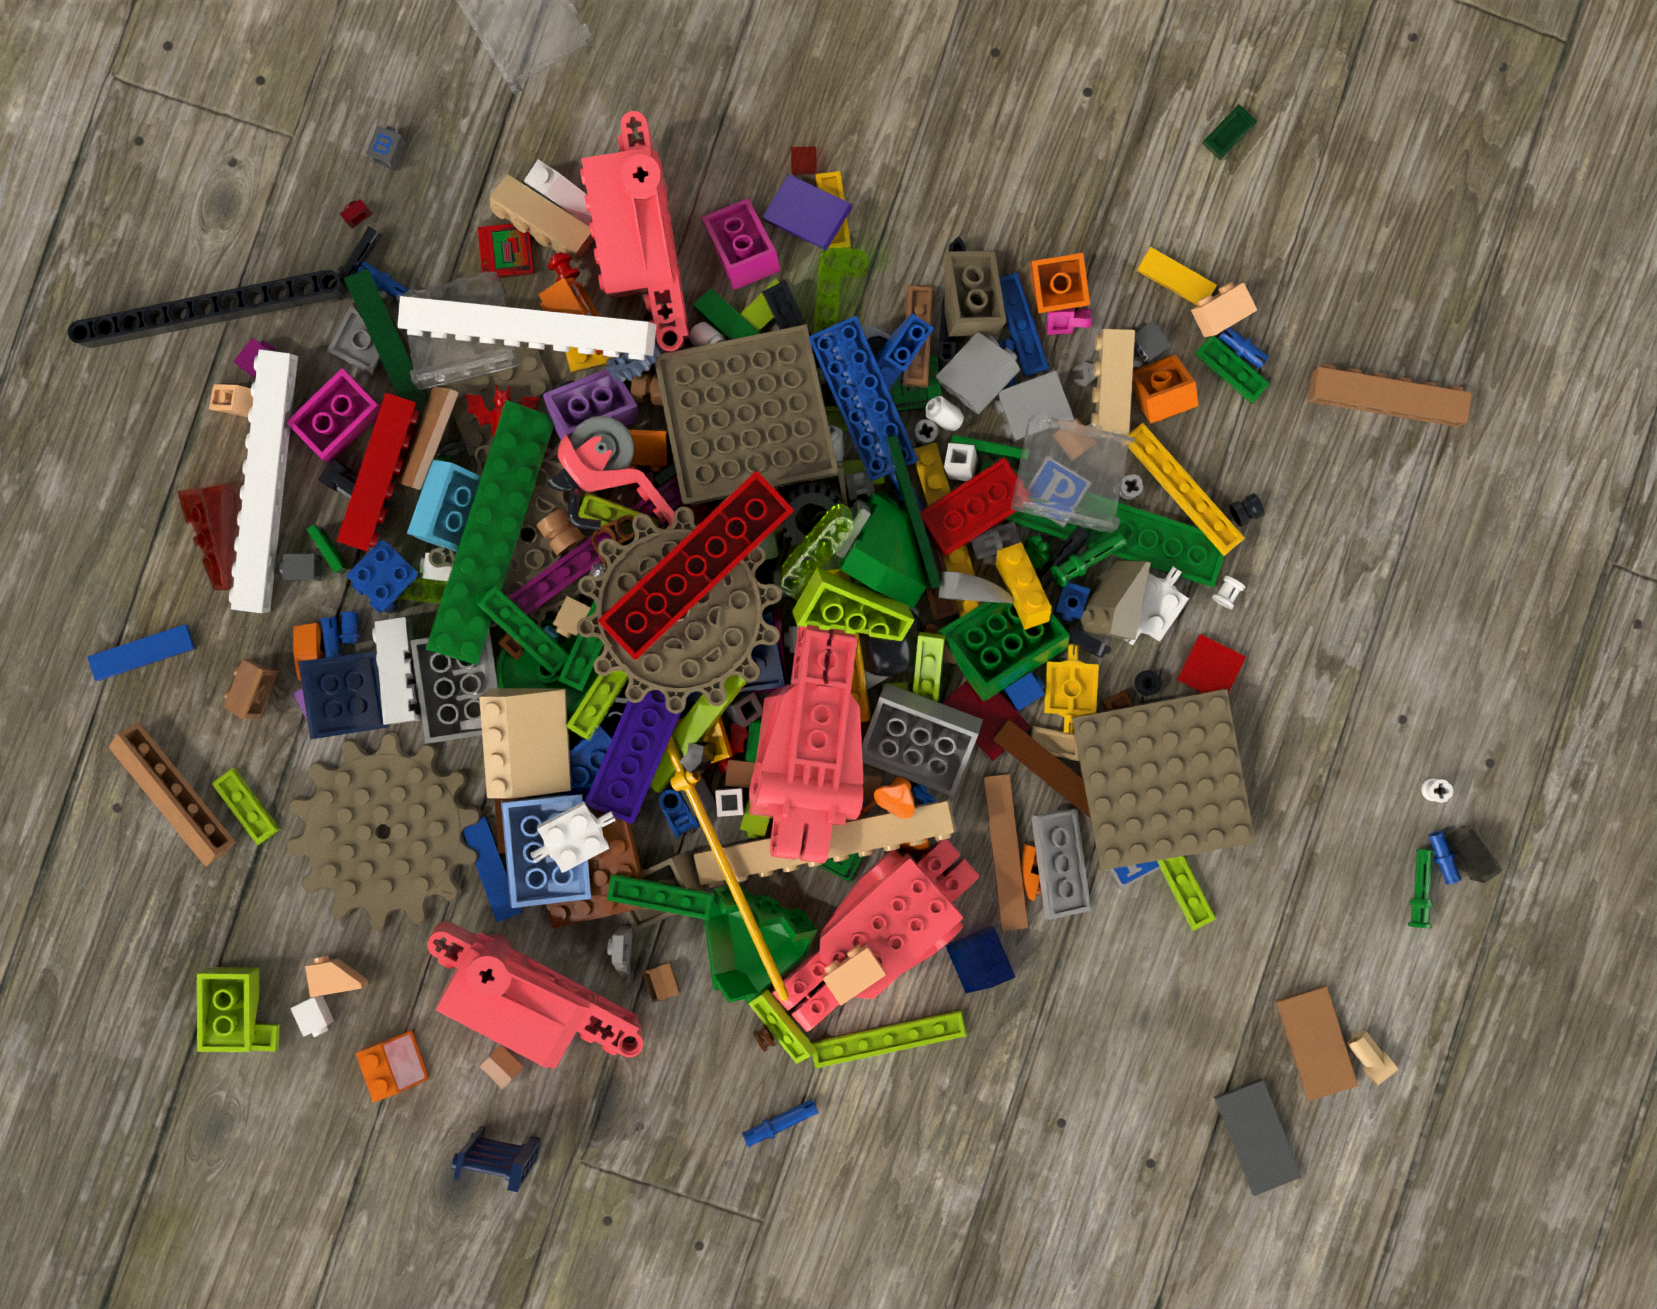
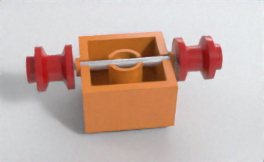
(567, 294)

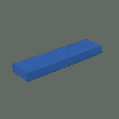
(1022, 326)
(141, 652)
(491, 869)

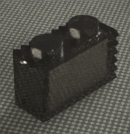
(1473, 854)

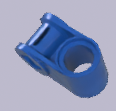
(678, 814)

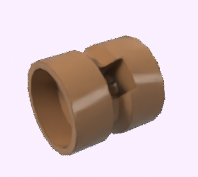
(646, 389)
(559, 529)

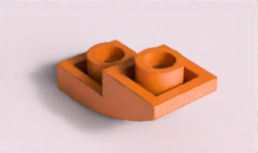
(306, 644)
(1030, 879)

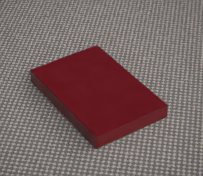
(992, 711)

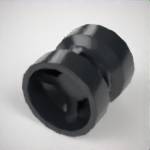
(1247, 509)

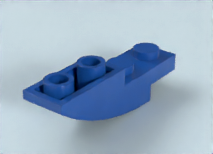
(902, 348)

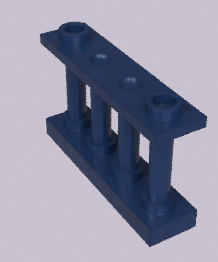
(497, 1158)

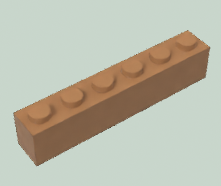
(1389, 396)
(171, 794)

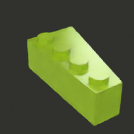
(850, 607)

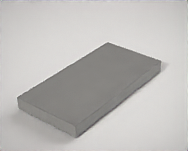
(1061, 863)

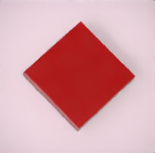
(1210, 666)

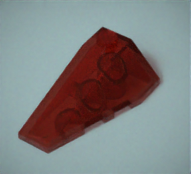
(213, 518)

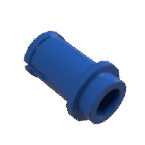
(349, 628)

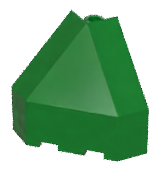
(886, 554)
(731, 950)

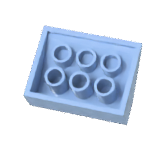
(539, 881)

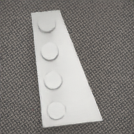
(396, 670)

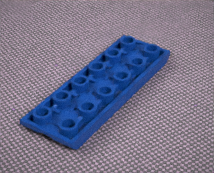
(861, 395)

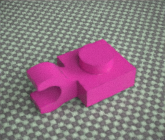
(1064, 320)

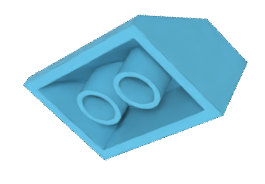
(444, 505)

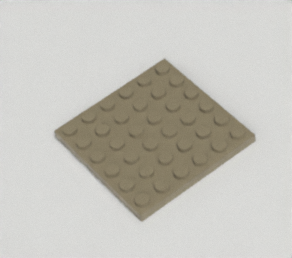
(745, 411)
(1163, 779)

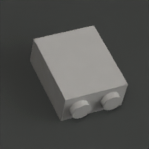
(978, 372)
(1029, 398)

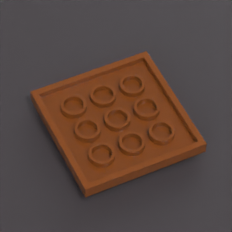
(618, 859)

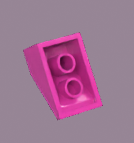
(741, 244)

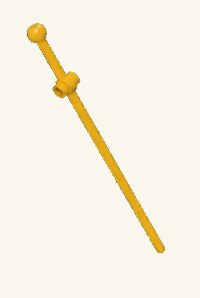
(686, 781)

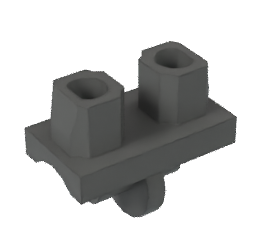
(995, 539)

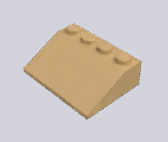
(525, 742)

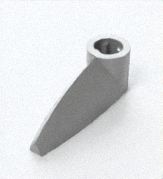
(971, 588)

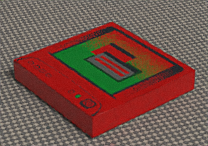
(505, 250)

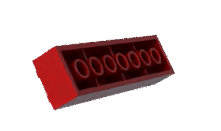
(695, 565)

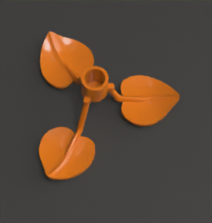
(898, 800)

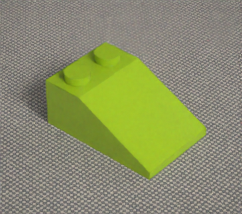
(226, 1008)

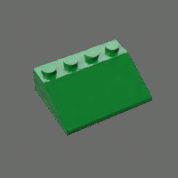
(997, 649)

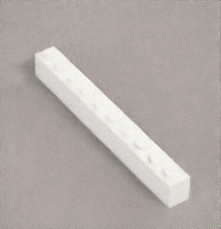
(528, 326)
(263, 481)

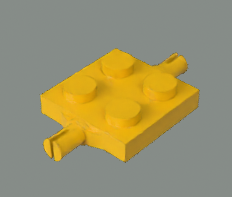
(1070, 688)

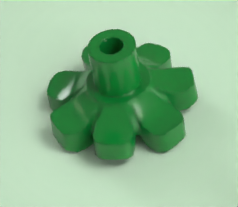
(1037, 551)

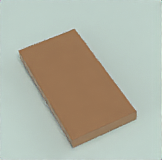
(427, 437)
(1316, 1043)

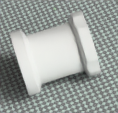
(1228, 592)
(1445, 793)

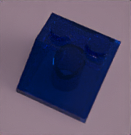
(980, 960)

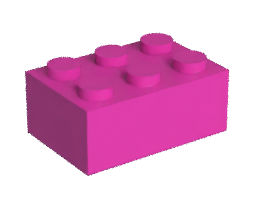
(335, 416)

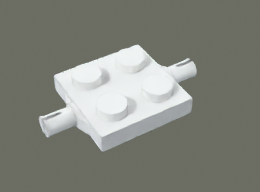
(1160, 606)
(573, 837)

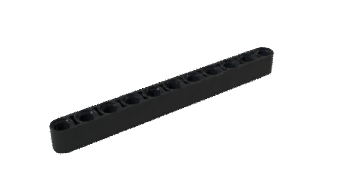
(196, 306)

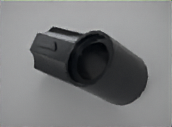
(338, 478)

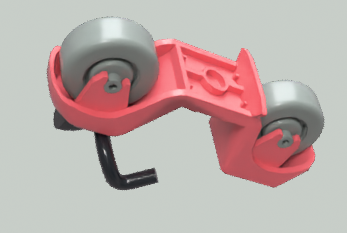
(599, 461)

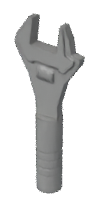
(1087, 370)

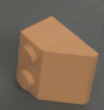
(250, 689)

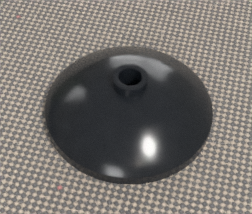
(891, 656)

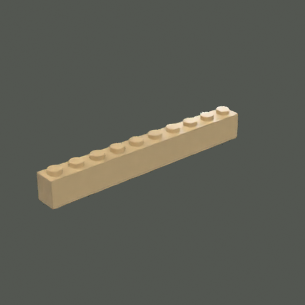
(855, 836)

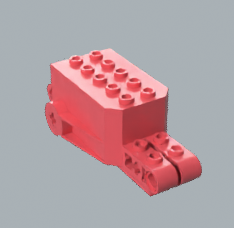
(636, 228)
(810, 748)
(895, 909)
(524, 1000)

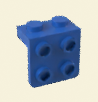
(382, 576)

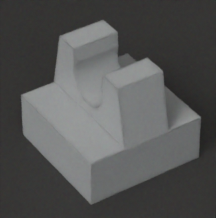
(859, 485)

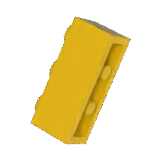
(1023, 585)

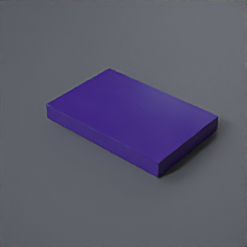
(807, 212)

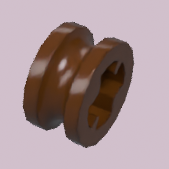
(764, 1038)

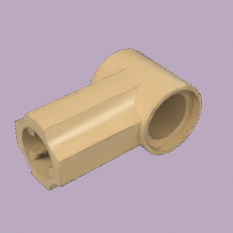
(1376, 1062)

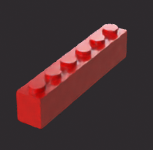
(377, 472)

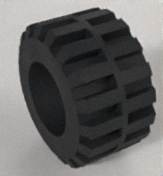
(804, 495)

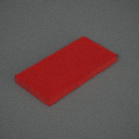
(971, 508)

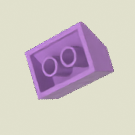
(588, 398)

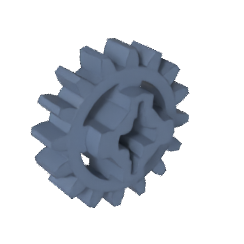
(624, 368)

